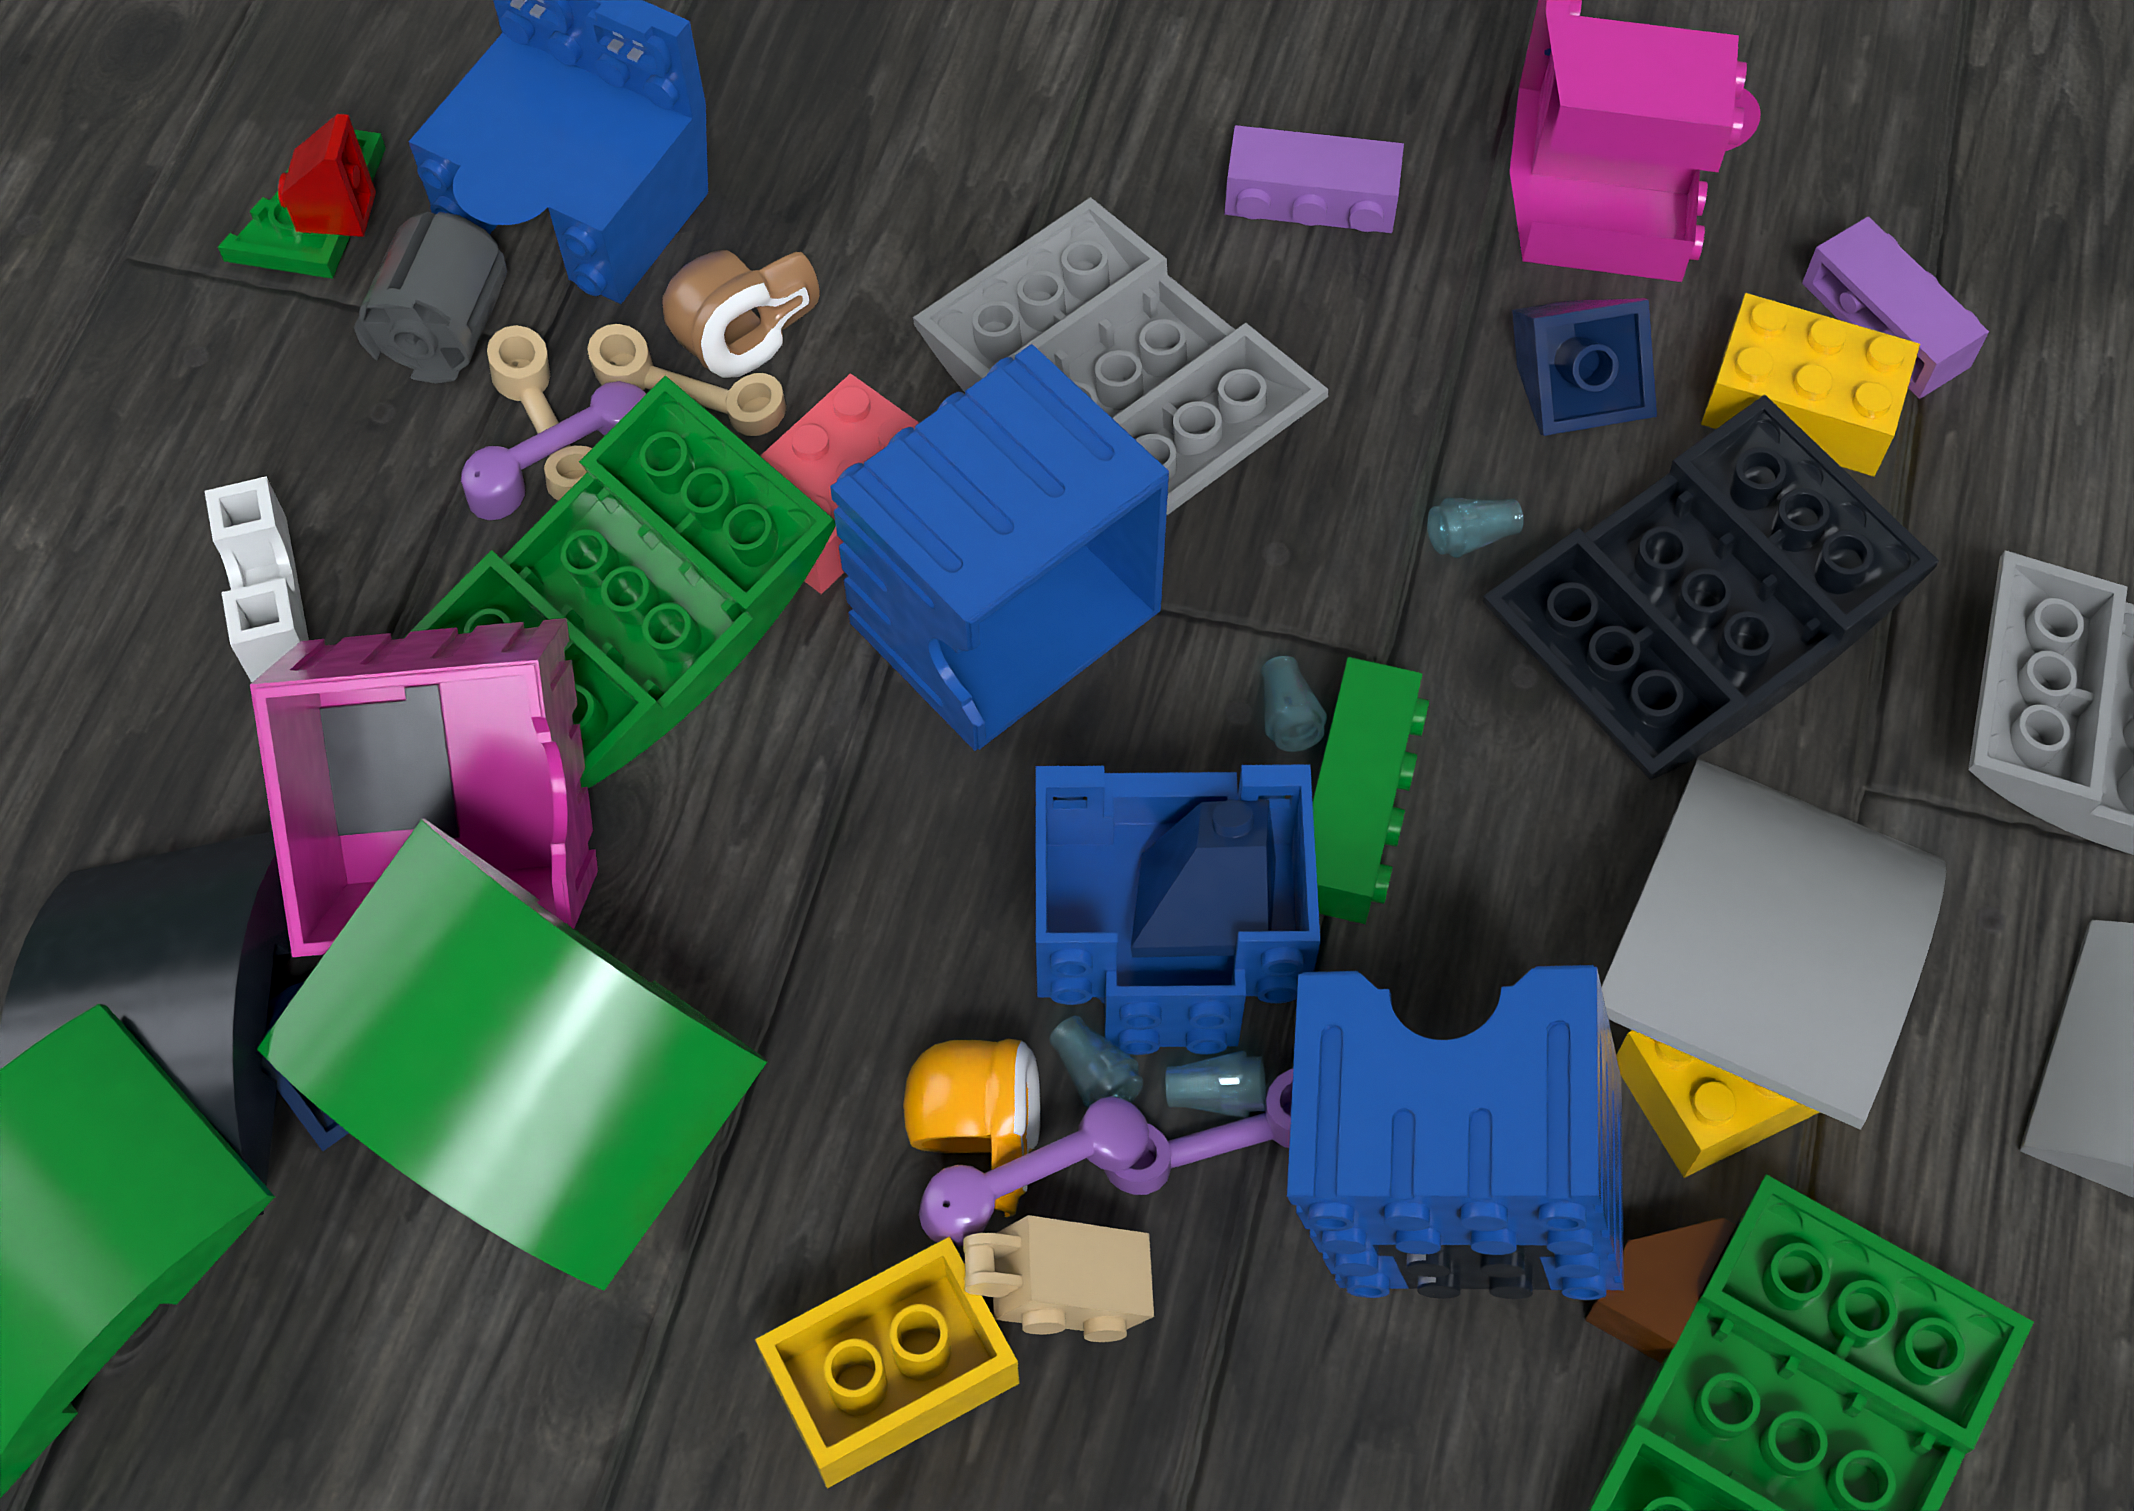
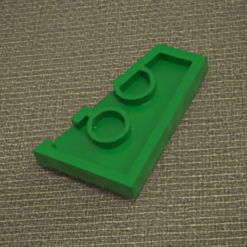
(272, 238)

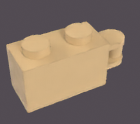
(1063, 1276)

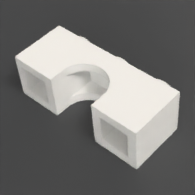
(256, 549)

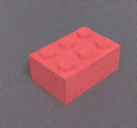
(836, 433)

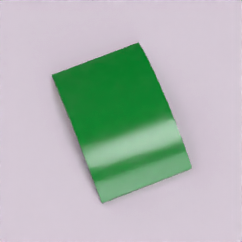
(662, 566)
(508, 1060)
(105, 1213)
(1816, 1376)

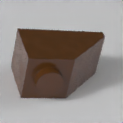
(1661, 1286)

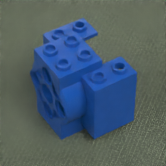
(1089, 894)

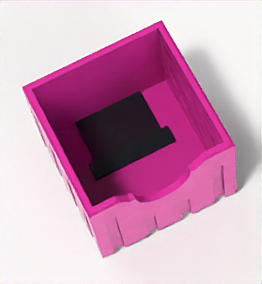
(414, 730)

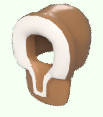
(712, 306)

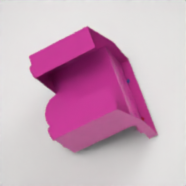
(1617, 138)

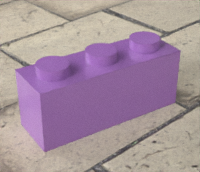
(1313, 179)
(1878, 286)

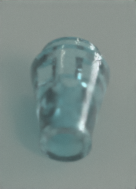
(1469, 524)
(1291, 708)
(1095, 1063)
(1220, 1084)

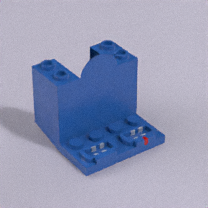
(578, 115)

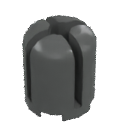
(432, 295)

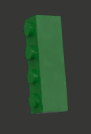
(1359, 784)

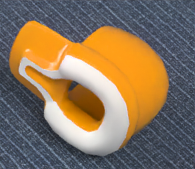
(975, 1101)

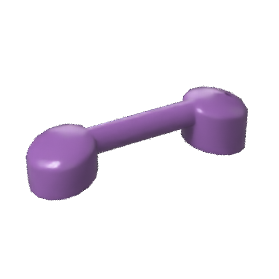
(494, 474)
(1108, 1136)
(1161, 1155)

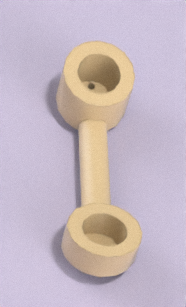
(522, 373)
(752, 403)

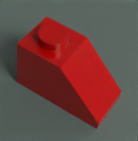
(328, 182)

